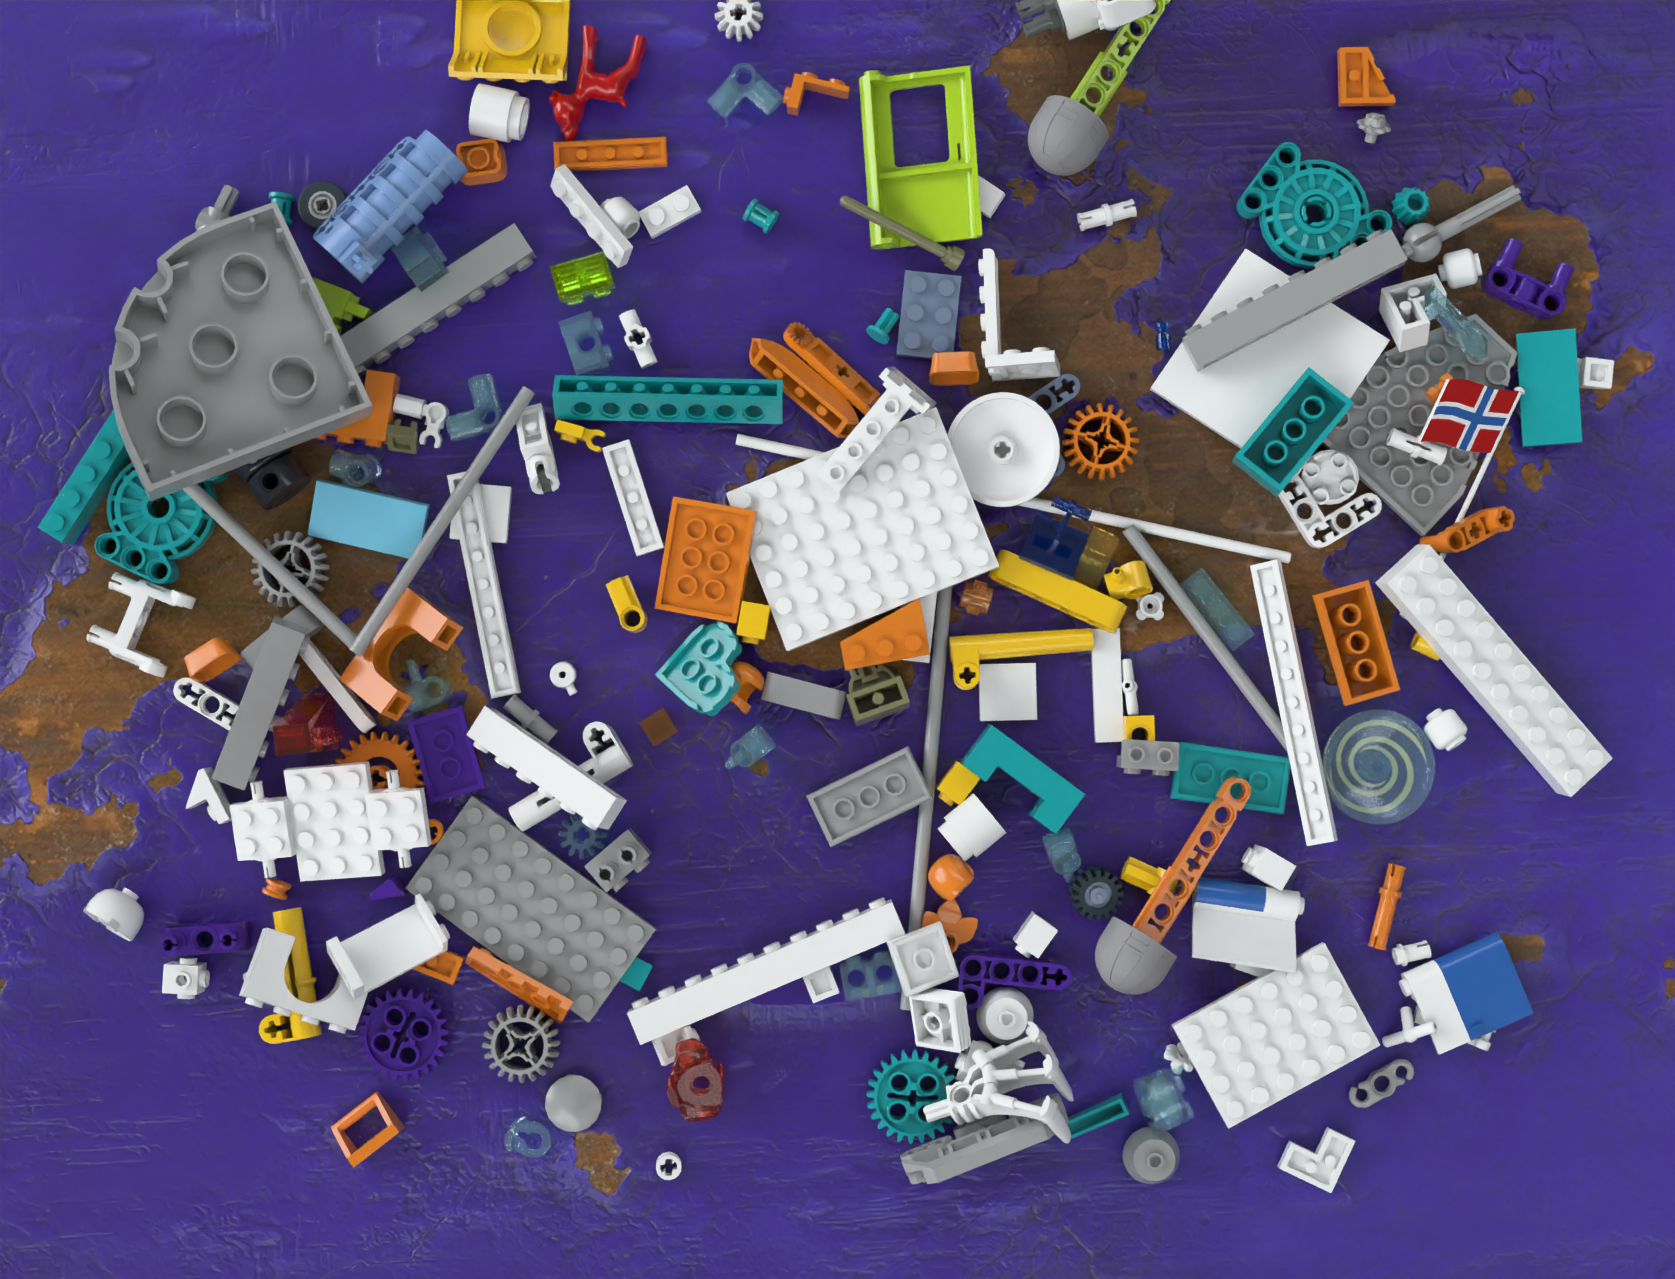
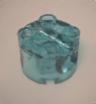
(1162, 1100)

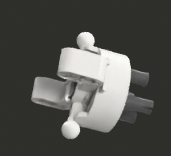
(1080, 16)

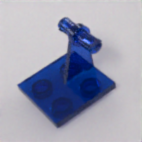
(1056, 544)

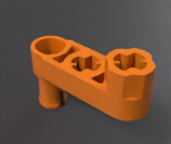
(1483, 525)

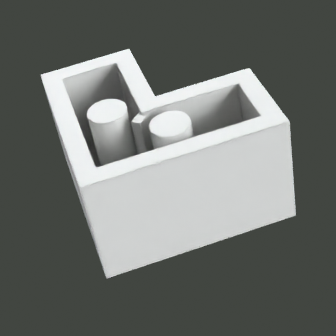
(1404, 311)

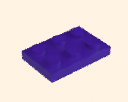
(446, 754)

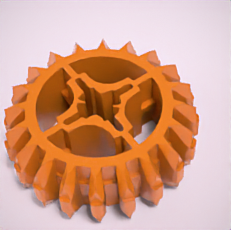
(1113, 445)

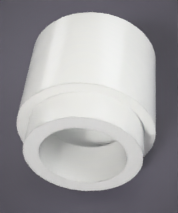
(498, 113)
(971, 828)

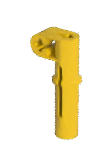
(297, 979)

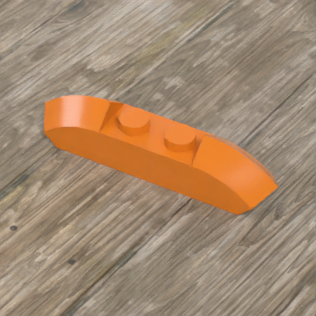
(804, 386)

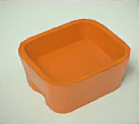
(484, 161)
(953, 369)
(211, 660)

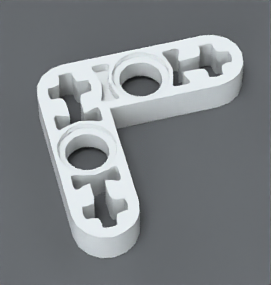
(1317, 519)

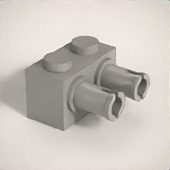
(619, 860)

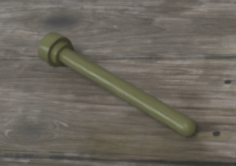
(949, 255)

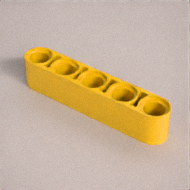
(1058, 592)

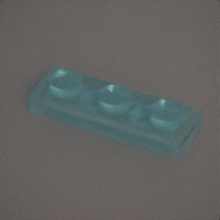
(1455, 324)
(1216, 609)

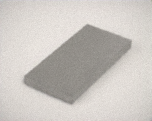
(869, 796)

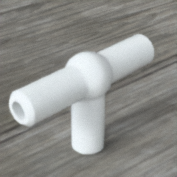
(1129, 687)
(1409, 1032)

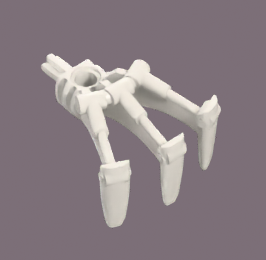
(988, 1079)

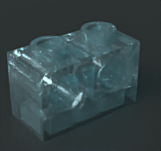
(872, 984)

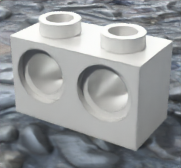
(1267, 866)

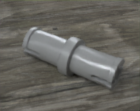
(530, 719)

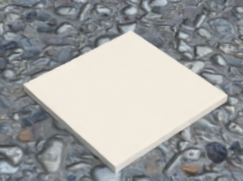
(1247, 385)

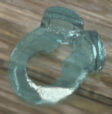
(514, 1142)

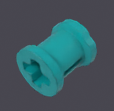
(284, 203)
(760, 215)

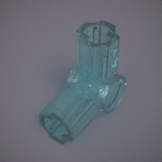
(757, 91)
(473, 421)

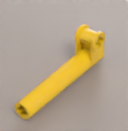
(969, 649)

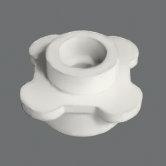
(1155, 612)

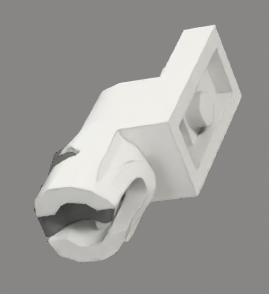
(537, 450)

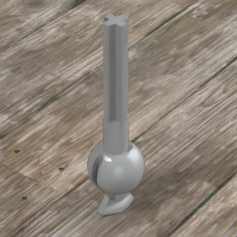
(1424, 241)

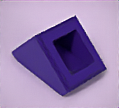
(390, 888)

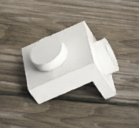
(666, 1044)

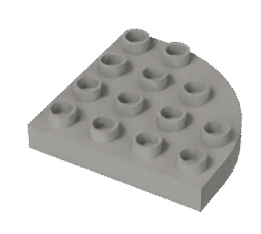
(228, 356)

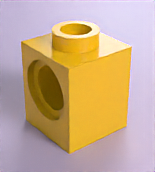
(753, 622)
(1145, 722)
(957, 784)

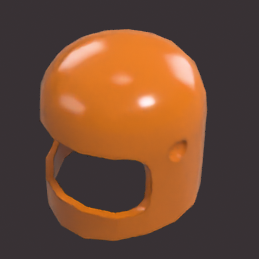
(750, 680)

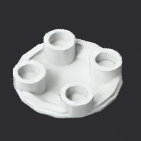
(1330, 477)

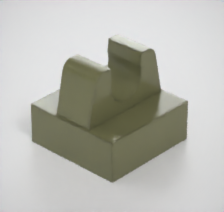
(403, 438)

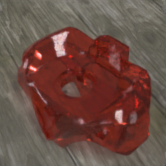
(690, 1062)

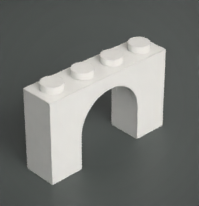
(267, 985)

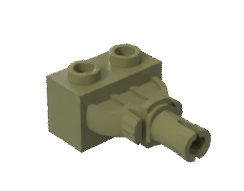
(875, 694)

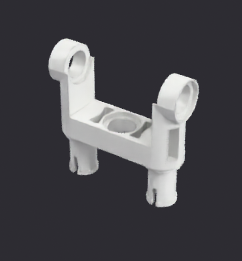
(142, 599)

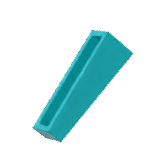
(1098, 1115)

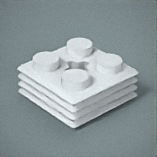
(940, 1020)

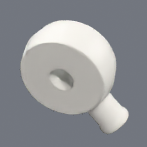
(569, 679)

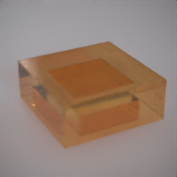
(658, 727)

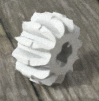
(748, 21)

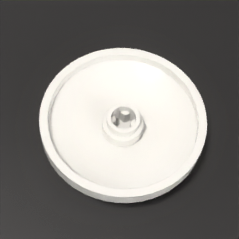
(1005, 448)

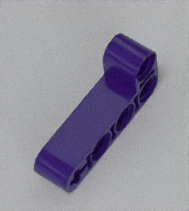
(1012, 977)

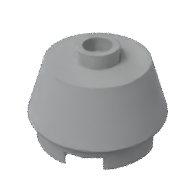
(1151, 1156)

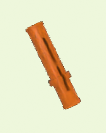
(1387, 904)

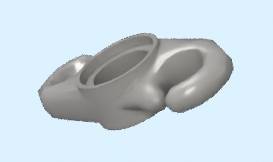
(1390, 1072)

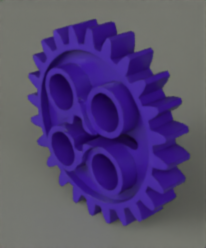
(381, 1023)

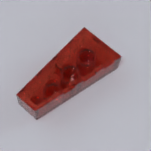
(307, 727)

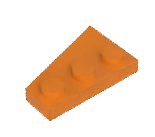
(888, 640)

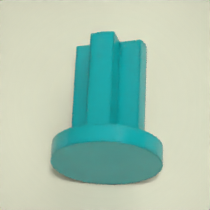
(883, 326)

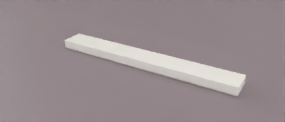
(485, 592)

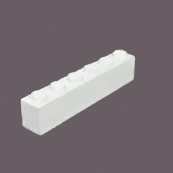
(546, 768)

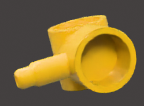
(1129, 581)

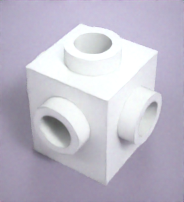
(185, 977)

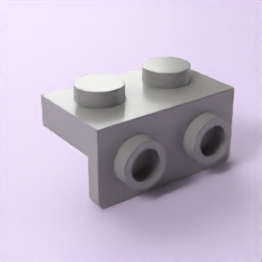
(1152, 755)

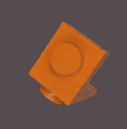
(809, 81)

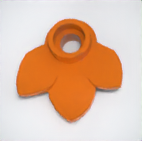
(956, 928)

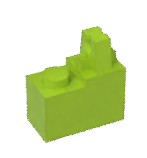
(341, 304)

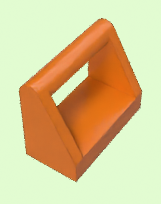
(393, 1127)

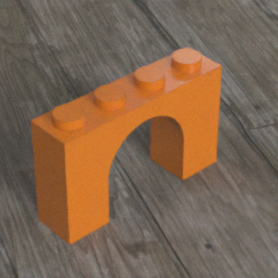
(381, 390)
(370, 673)

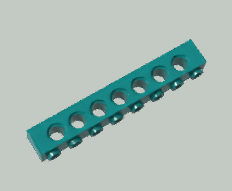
(668, 399)

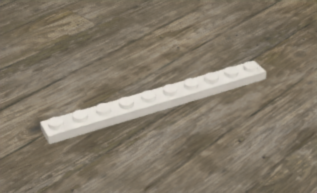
(1293, 703)

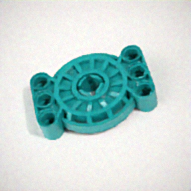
(1328, 189)
(139, 528)

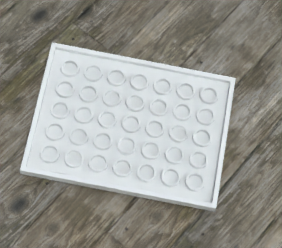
(876, 545)

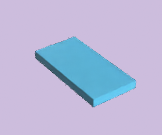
(367, 519)

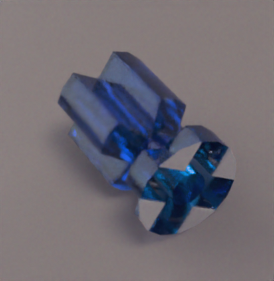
(1163, 339)

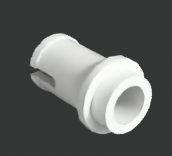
(1411, 952)

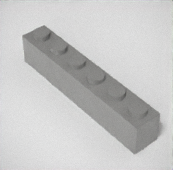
(260, 702)

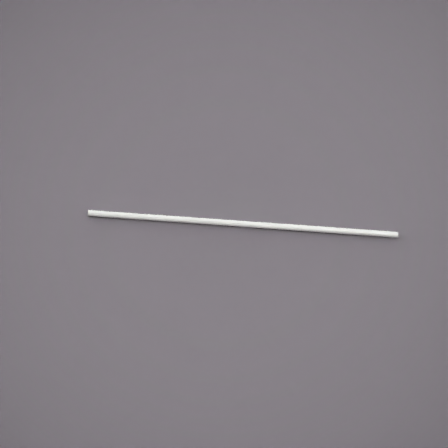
(1045, 505)

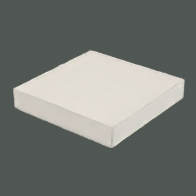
(497, 510)
(1007, 692)
(923, 959)

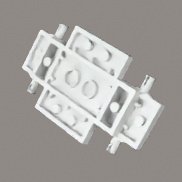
(331, 822)

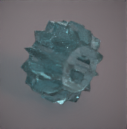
(575, 842)

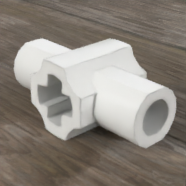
(633, 326)

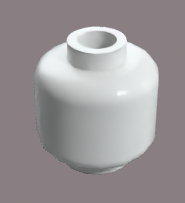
(622, 215)
(1460, 268)
(1445, 729)

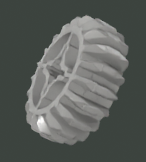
(315, 574)
(514, 1033)

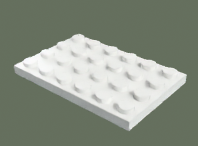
(1275, 1035)

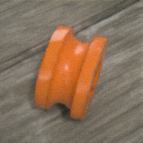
(433, 822)
(276, 888)

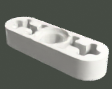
(190, 700)

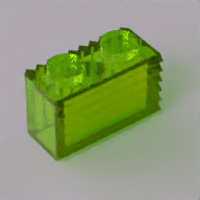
(583, 278)

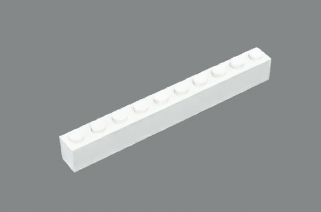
(765, 971)

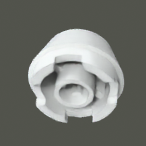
(1004, 1015)

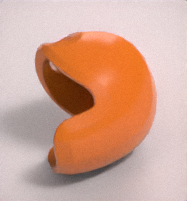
(950, 876)

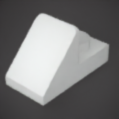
(210, 791)

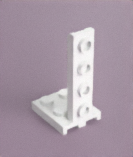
(1012, 364)
(874, 427)

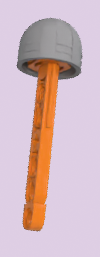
(1133, 956)

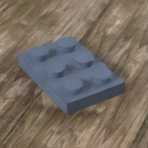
(928, 314)

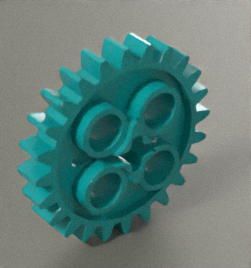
(914, 1069)

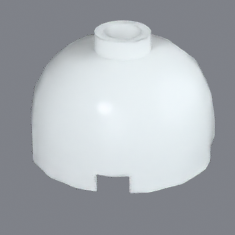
(117, 912)

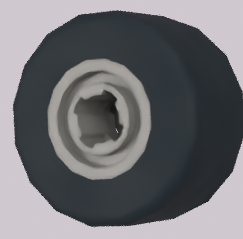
(312, 200)

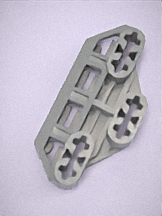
(976, 1145)

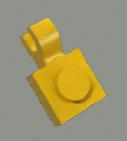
(571, 432)

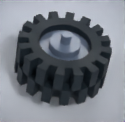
(1095, 892)

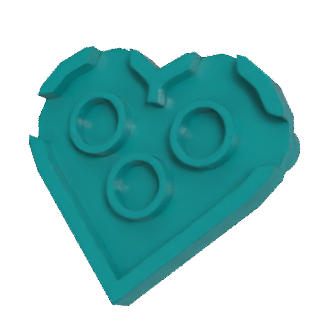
(702, 668)

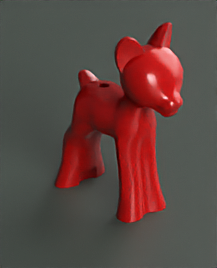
(590, 84)

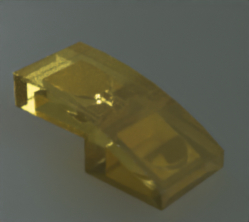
(1095, 557)

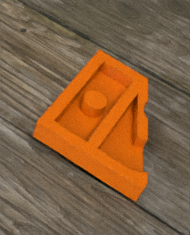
(1360, 80)

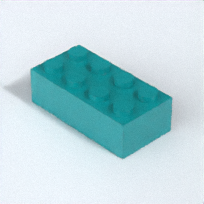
(1292, 432)

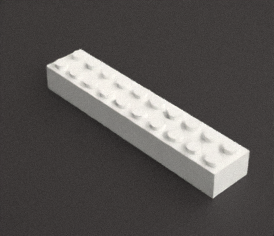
(1493, 670)

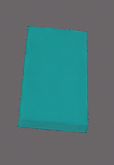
(1551, 387)
(1206, 768)

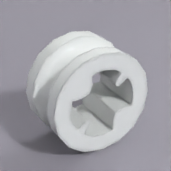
(675, 1170)

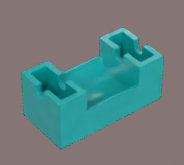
(1055, 794)

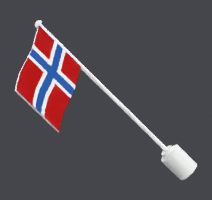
(1471, 420)

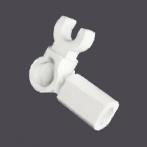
(417, 408)

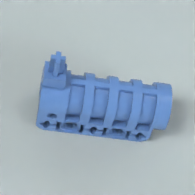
(389, 203)

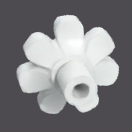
(1179, 1058)

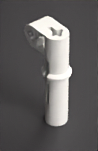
(605, 765)

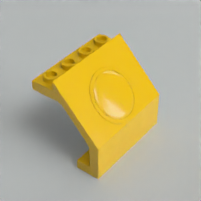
(511, 40)

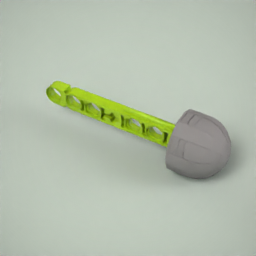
(1068, 130)

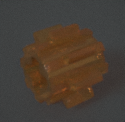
(976, 597)

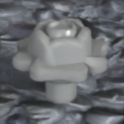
(1373, 125)

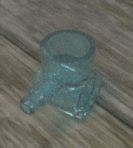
(346, 467)
(420, 689)
(750, 748)
(1062, 853)

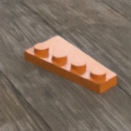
(524, 987)

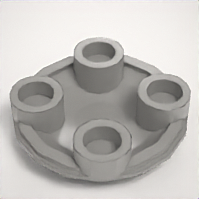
(573, 1103)

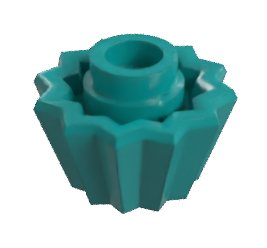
(1411, 206)

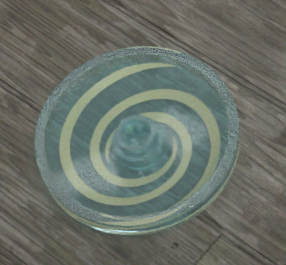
(1378, 766)

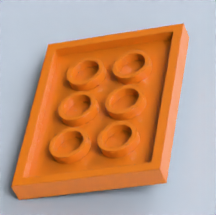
(705, 559)

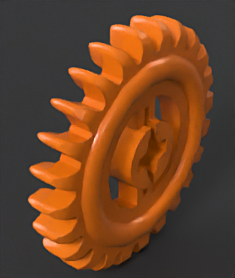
(388, 749)

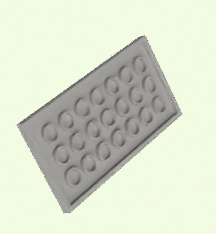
(531, 907)

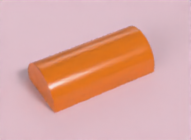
(1356, 642)

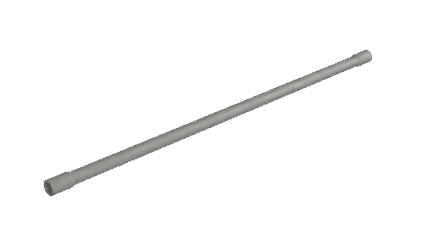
(929, 765)

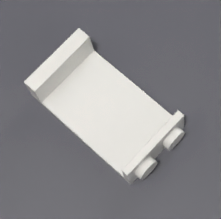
(389, 948)

